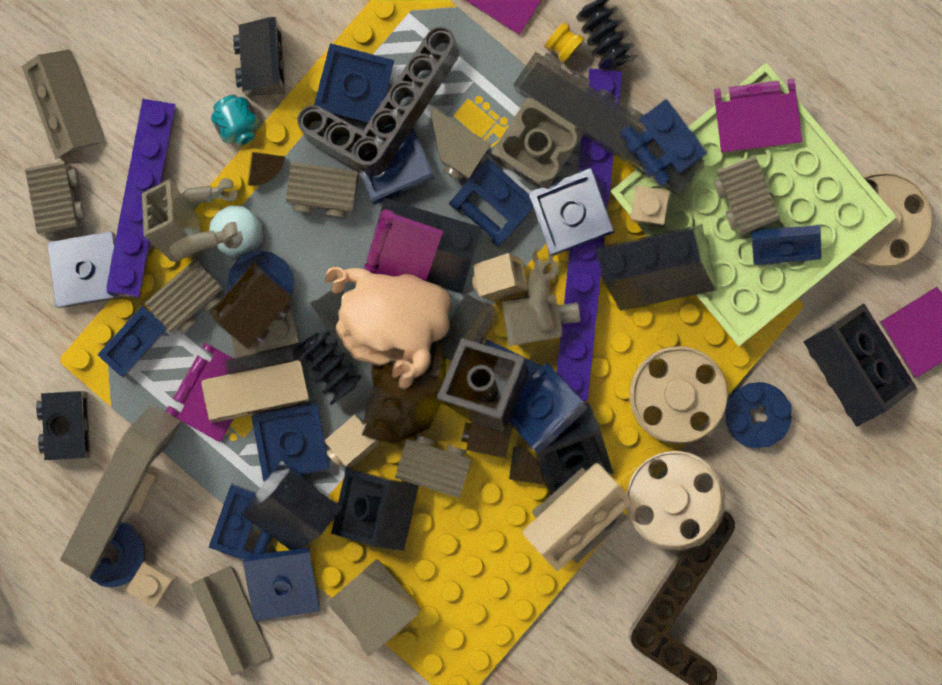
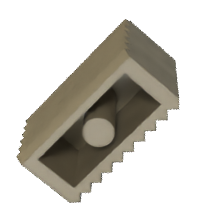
(322, 189)
(746, 195)
(54, 198)
(185, 298)
(433, 467)

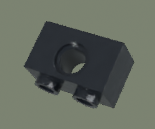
(73, 407)

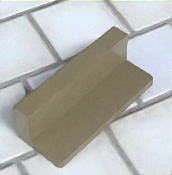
(62, 102)
(231, 620)

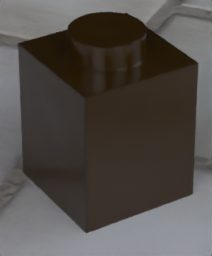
(486, 440)

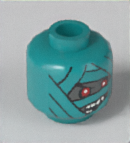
(235, 120)

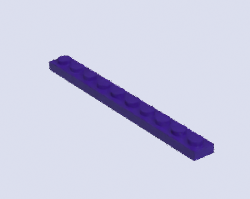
(583, 263)

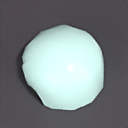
(246, 223)

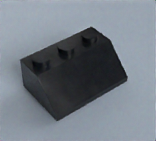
(454, 249)
(657, 267)
(860, 365)

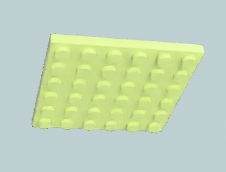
(808, 187)

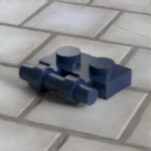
(671, 136)

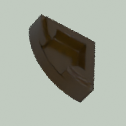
(264, 167)
(524, 467)

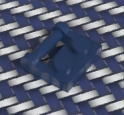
(501, 194)
(233, 528)

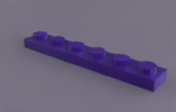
(144, 173)

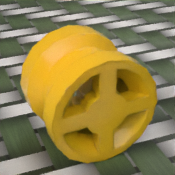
(564, 42)

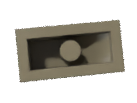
(457, 146)
(281, 334)

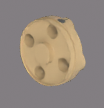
(906, 228)
(678, 395)
(676, 500)

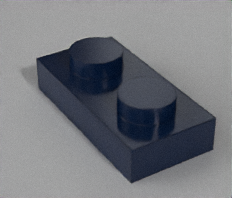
(786, 244)
(132, 341)

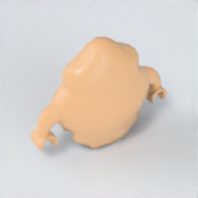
(390, 319)

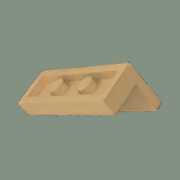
(255, 391)
(577, 516)

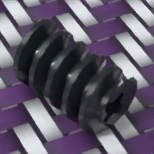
(605, 35)
(328, 366)

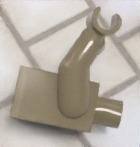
(175, 226)
(538, 314)

